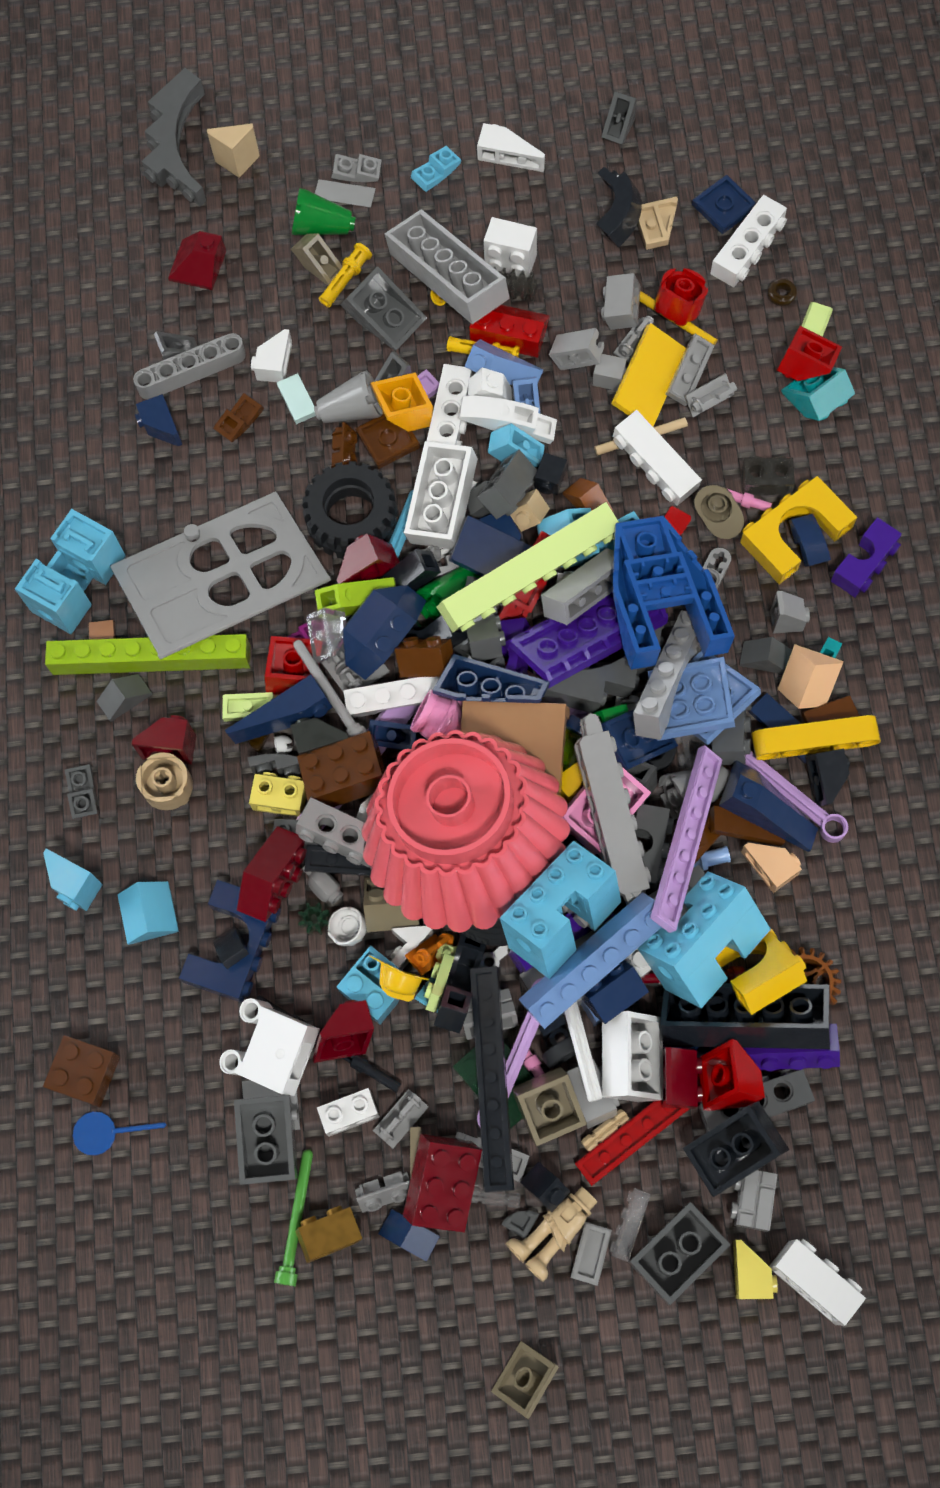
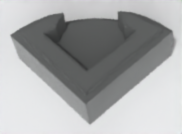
(520, 1222)

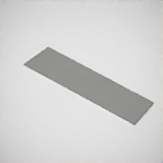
(345, 193)

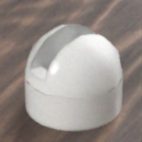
(281, 744)

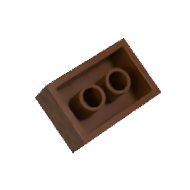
(342, 770)

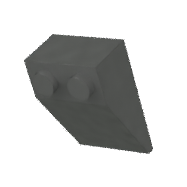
(383, 309)
(265, 1140)

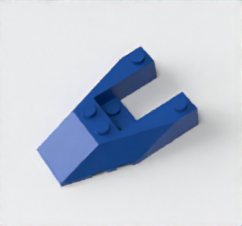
(657, 573)

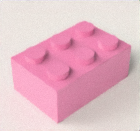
(580, 816)

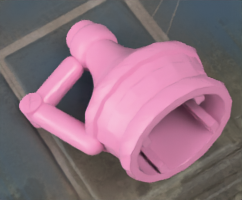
(437, 715)

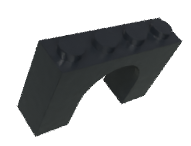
(416, 572)

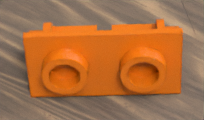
(424, 955)

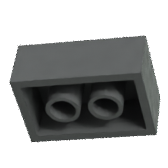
(679, 1253)

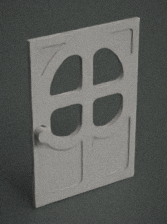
(175, 597)

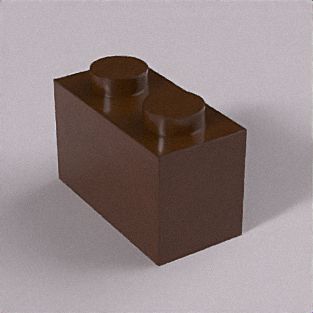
(423, 656)

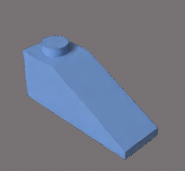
(498, 360)

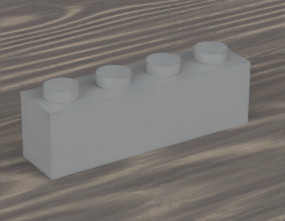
(580, 589)

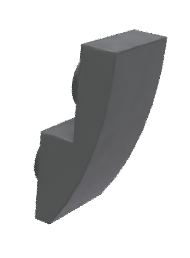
(286, 764)
(82, 791)

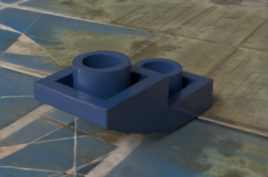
(811, 540)

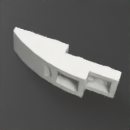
(498, 412)

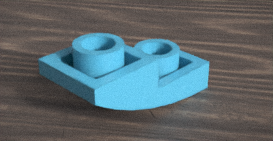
(437, 169)

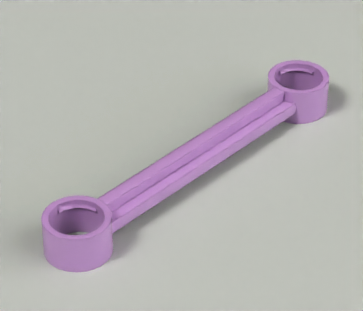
(798, 799)
(519, 1050)

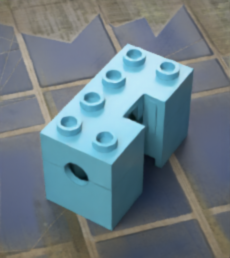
(82, 554)
(716, 918)
(536, 920)

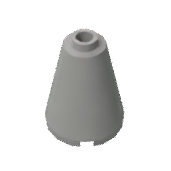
(349, 401)
(676, 784)

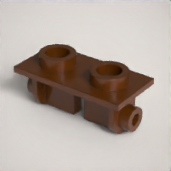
(344, 440)

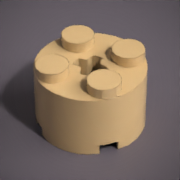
(151, 780)

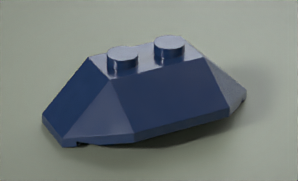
(379, 627)

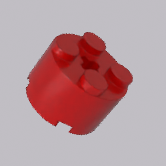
(681, 295)

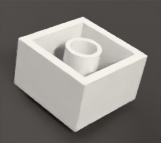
(510, 246)

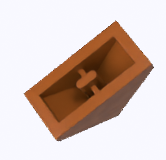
(586, 494)

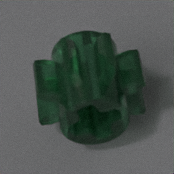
(306, 915)

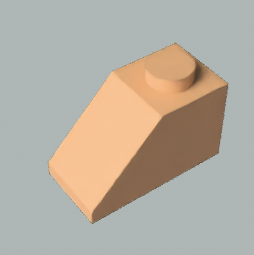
(772, 864)

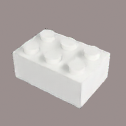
(632, 1058)
(818, 1281)

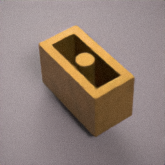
(328, 1234)

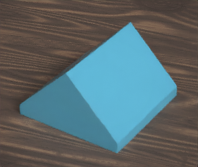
(147, 911)

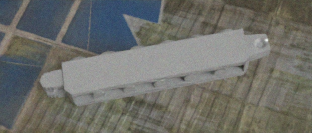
(610, 808)

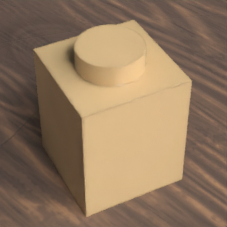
(530, 510)

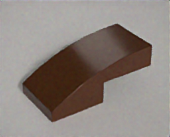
(239, 419)

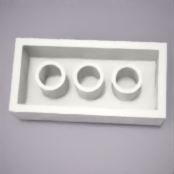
(440, 494)

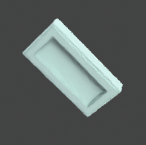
(296, 398)

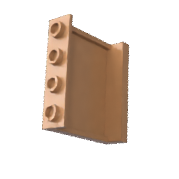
(532, 725)

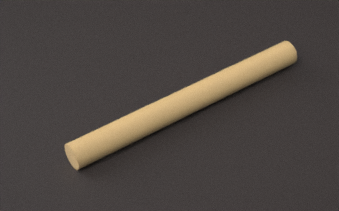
(661, 429)

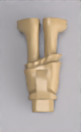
(562, 1223)

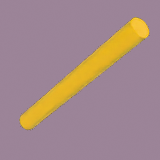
(689, 327)

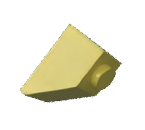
(752, 1274)

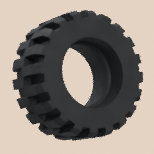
(346, 482)

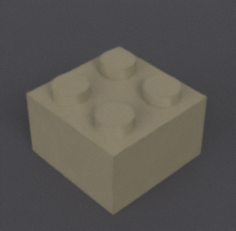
(548, 1106)

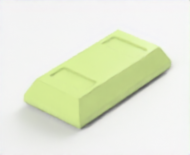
(817, 318)

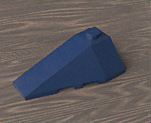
(478, 681)
(297, 702)
(760, 803)

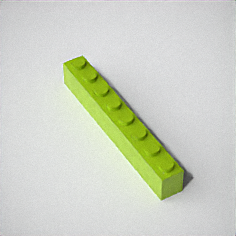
(140, 655)

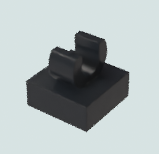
(554, 1028)

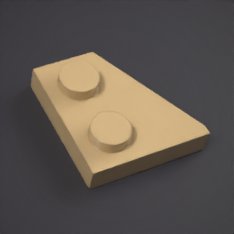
(657, 222)

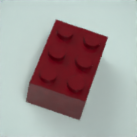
(271, 874)
(442, 1183)

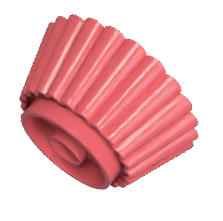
(462, 828)

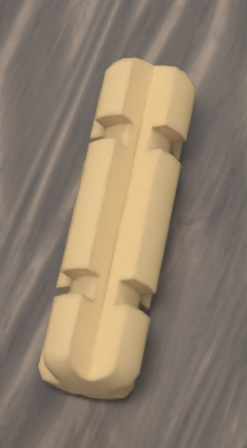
(605, 1130)

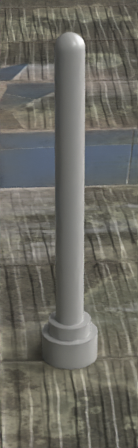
(352, 727)

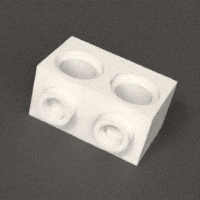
(348, 1112)

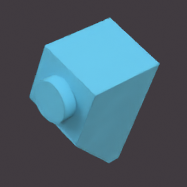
(510, 439)

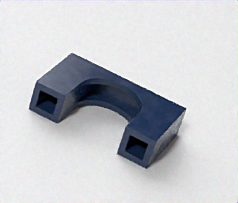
(214, 977)

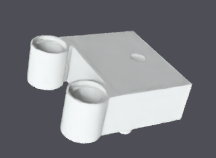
(276, 1050)

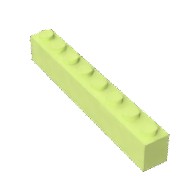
(527, 568)

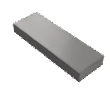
(690, 368)

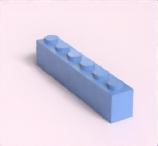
(592, 961)

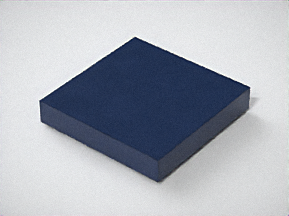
(724, 204)

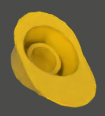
(398, 983)

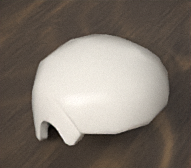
(347, 926)

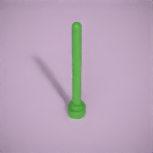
(286, 1273)

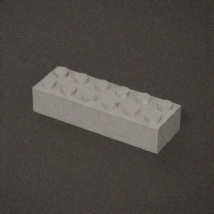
(447, 266)

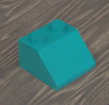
(821, 394)

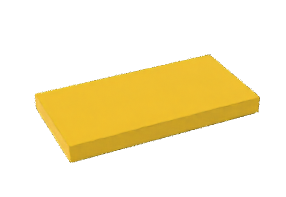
(649, 374)

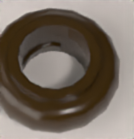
(782, 284)

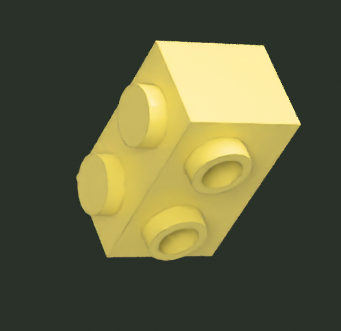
(278, 794)

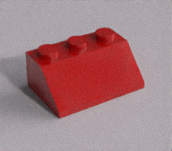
(512, 328)

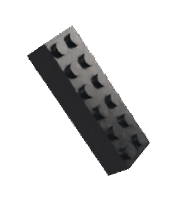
(791, 1022)

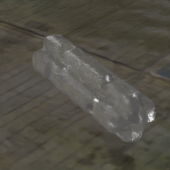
(496, 1198)

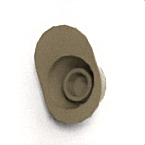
(719, 511)

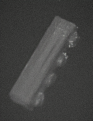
(630, 1225)

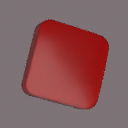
(678, 519)

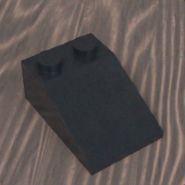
(736, 1148)

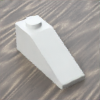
(506, 148)

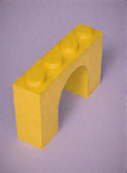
(763, 537)
(771, 978)

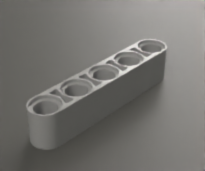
(178, 366)

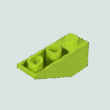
(349, 596)

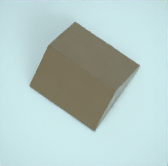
(525, 1379)

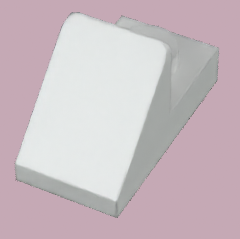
(411, 938)

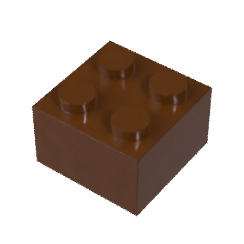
(81, 1071)

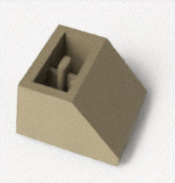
(380, 914)

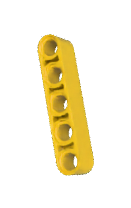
(815, 737)

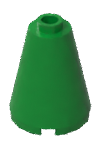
(320, 216)
(441, 589)

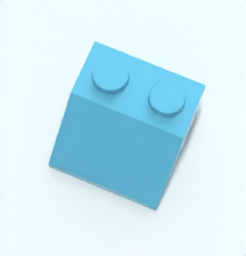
(72, 883)

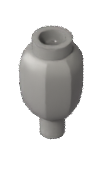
(324, 886)

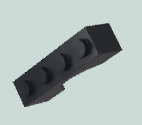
(458, 991)

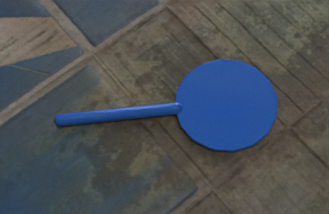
(96, 1132)

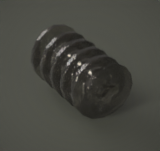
(520, 284)

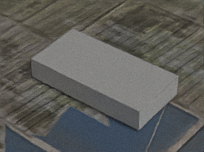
(591, 1253)

